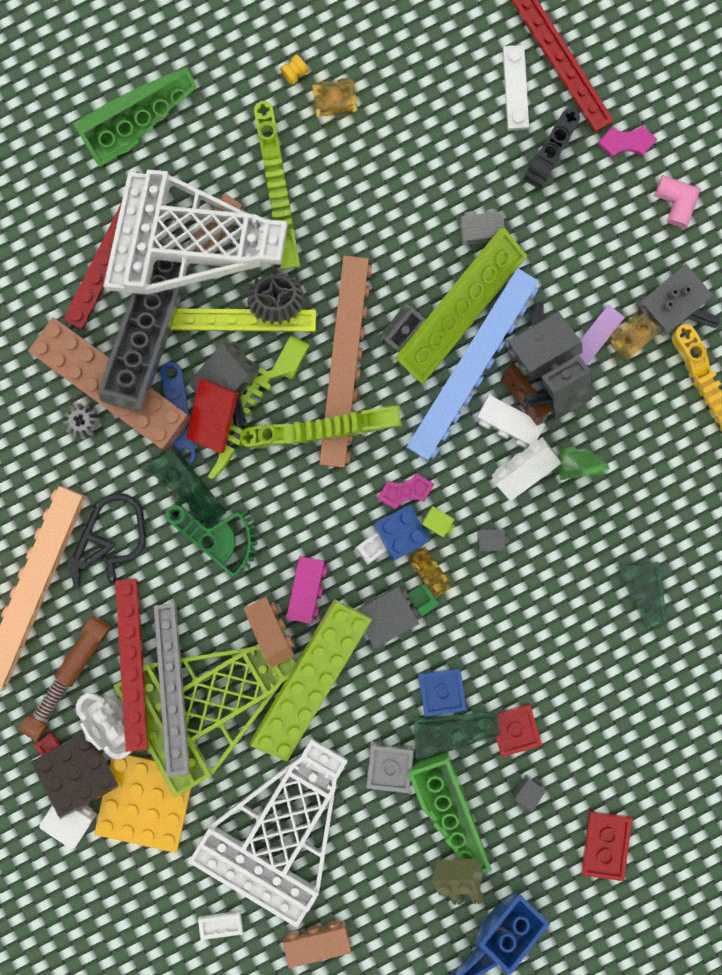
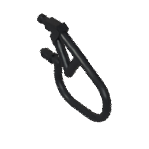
(75, 562)

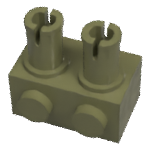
(458, 879)

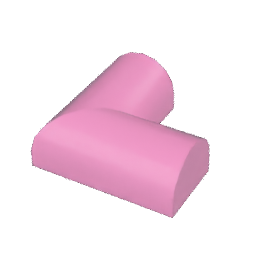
(682, 196)

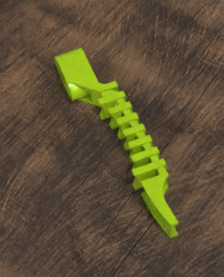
(276, 180)
(285, 366)
(299, 432)

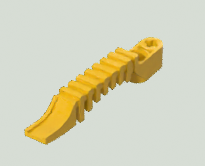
(699, 368)

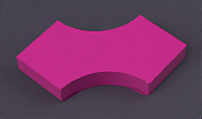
(635, 141)
(396, 493)

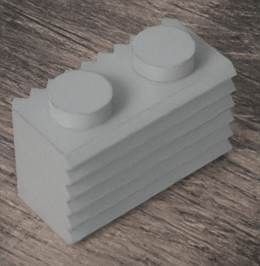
(480, 227)

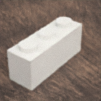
(508, 422)
(526, 468)

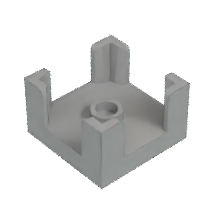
(389, 767)

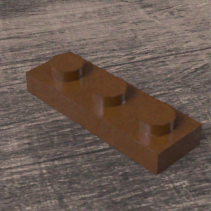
(521, 387)

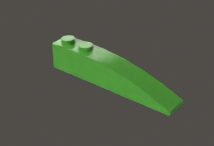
(129, 117)
(579, 463)
(447, 807)

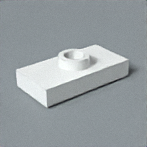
(371, 548)
(220, 925)

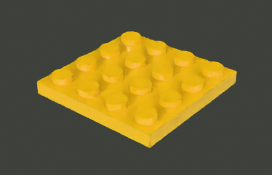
(142, 806)

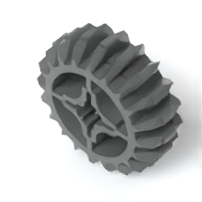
(288, 296)

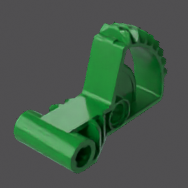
(221, 533)

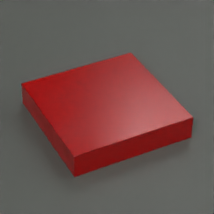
(517, 730)

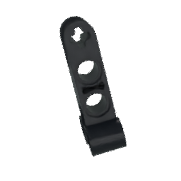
(542, 165)

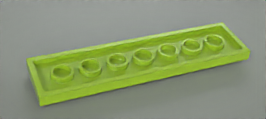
(461, 306)
(310, 680)

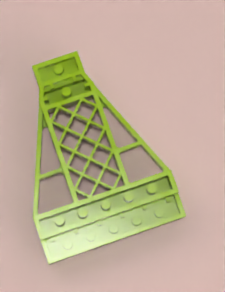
(267, 679)

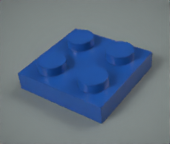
(401, 532)
(442, 692)

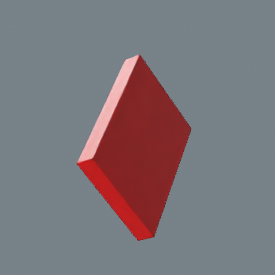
(212, 415)
(606, 846)

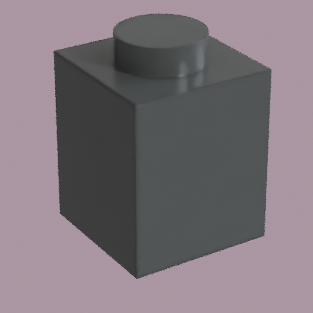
(492, 540)
(528, 793)

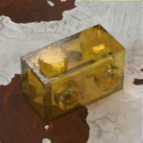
(334, 97)
(634, 336)

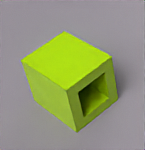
(438, 522)

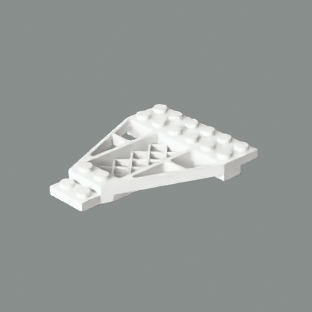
(140, 231)
(252, 872)

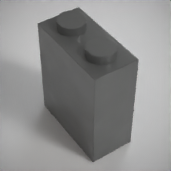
(389, 616)

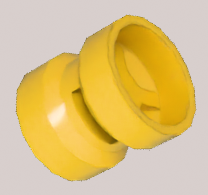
(294, 69)

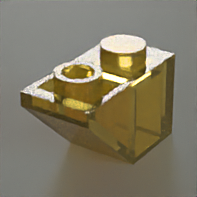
(430, 572)

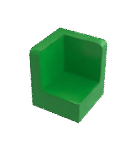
(423, 599)

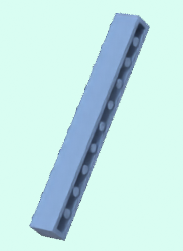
(472, 364)

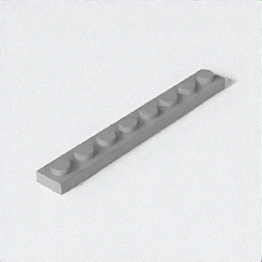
(171, 691)

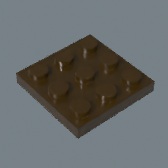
(74, 775)

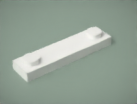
(515, 88)

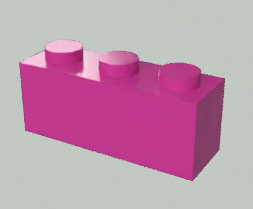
(306, 589)

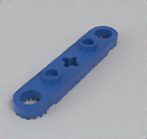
(176, 393)

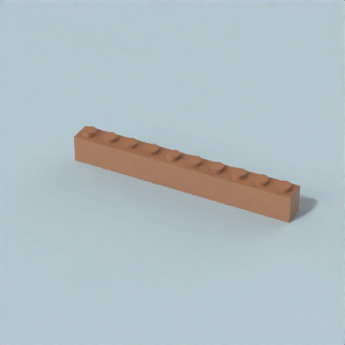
(345, 354)

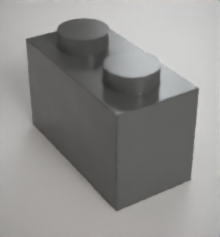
(402, 327)

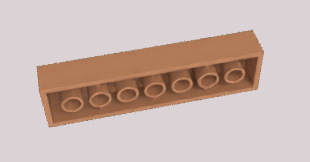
(85, 368)

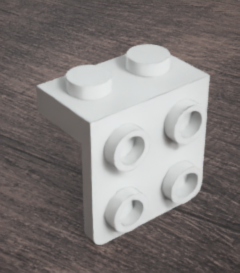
(70, 828)

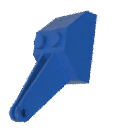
(505, 937)

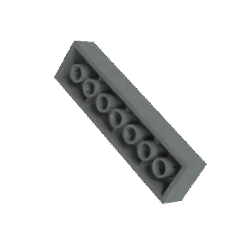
(142, 341)

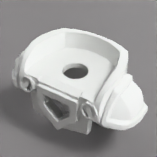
(105, 720)

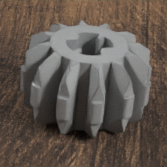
(78, 428)

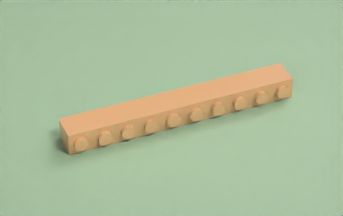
(36, 577)

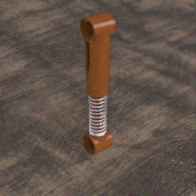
(92, 635)

